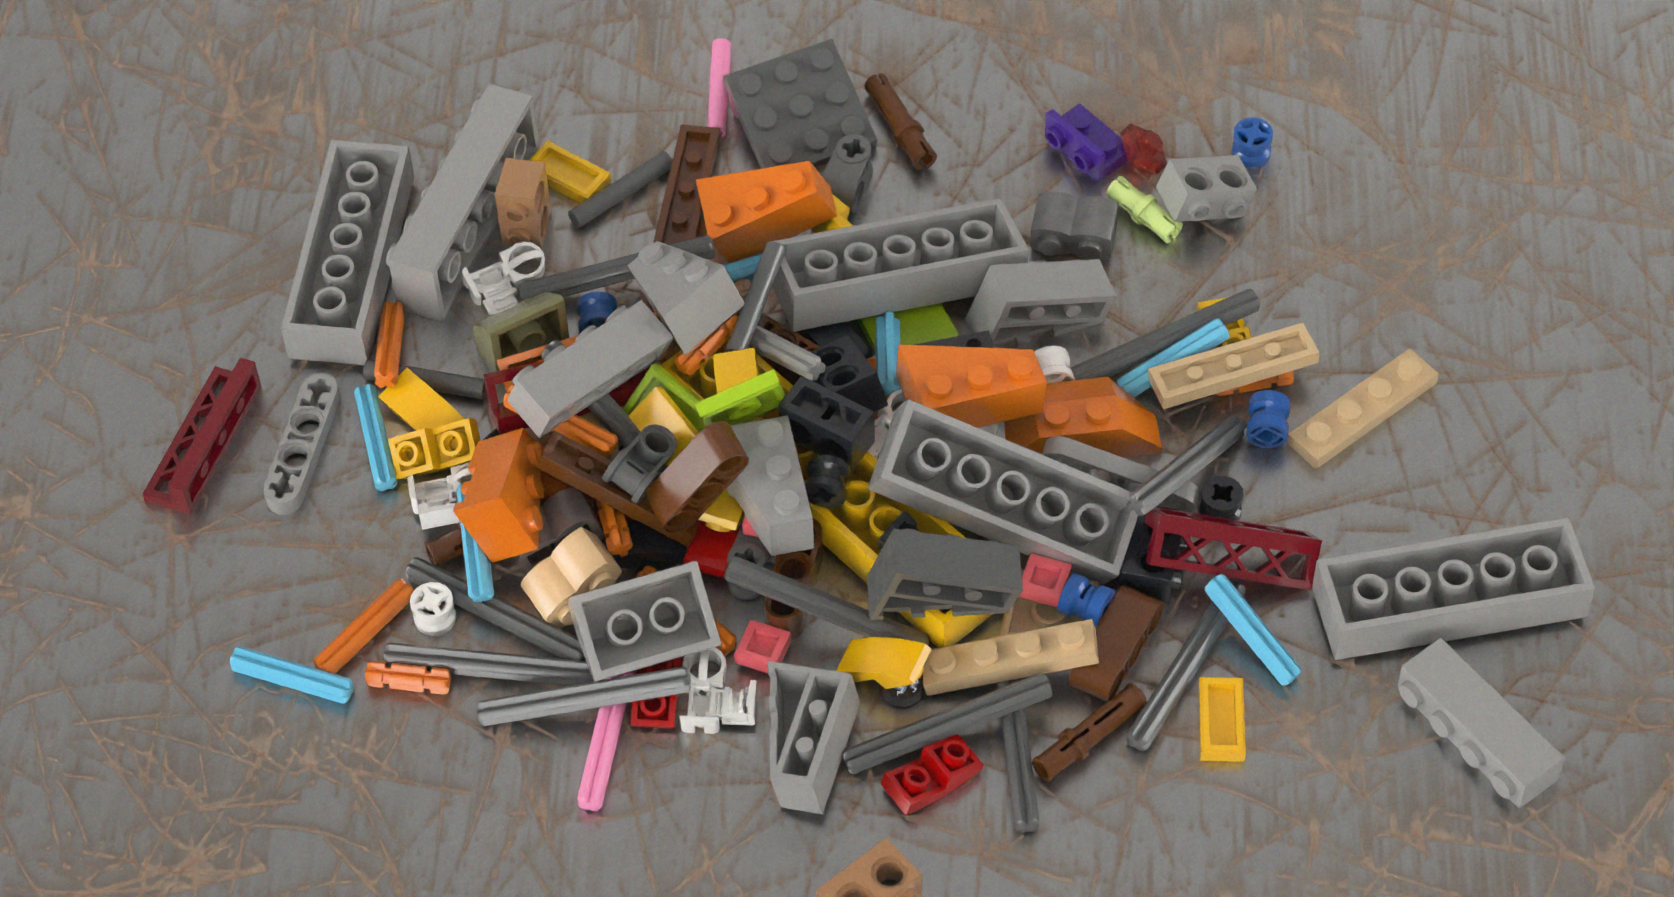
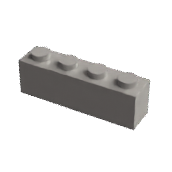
(589, 367)
(1480, 723)

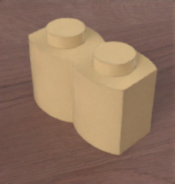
(575, 567)

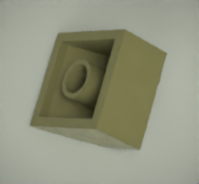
(521, 328)

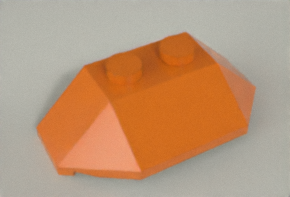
(1091, 413)

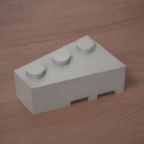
(685, 292)
(1040, 298)
(808, 732)

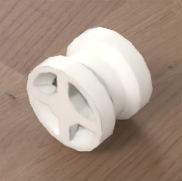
(1054, 364)
(435, 598)

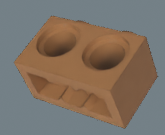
(523, 202)
(866, 873)

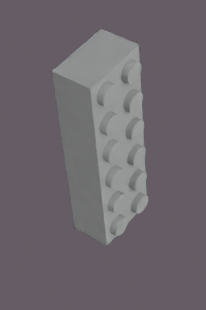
(460, 203)
(345, 251)
(894, 263)
(1004, 491)
(1452, 588)

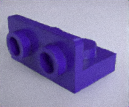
(1085, 141)

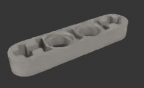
(294, 442)
(1118, 470)

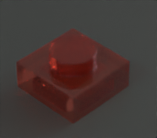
(1143, 148)

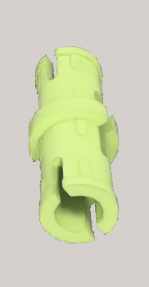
(1143, 209)

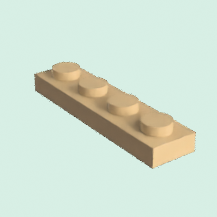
(1233, 365)
(1362, 408)
(1010, 657)

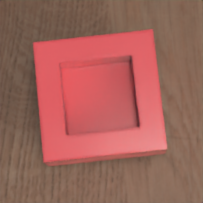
(1044, 579)
(762, 644)

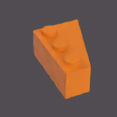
(763, 206)
(972, 382)
(503, 496)

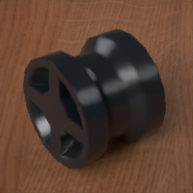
(827, 481)
(1225, 488)

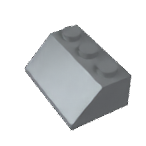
(644, 621)

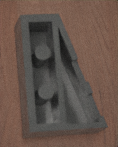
(943, 572)

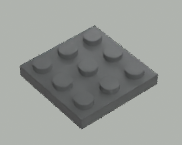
(798, 106)

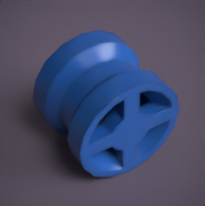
(1250, 132)
(594, 309)

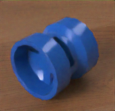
(1268, 419)
(1084, 600)

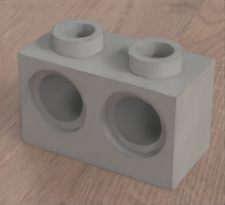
(1206, 188)

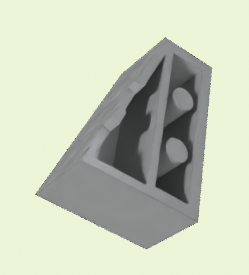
(773, 486)

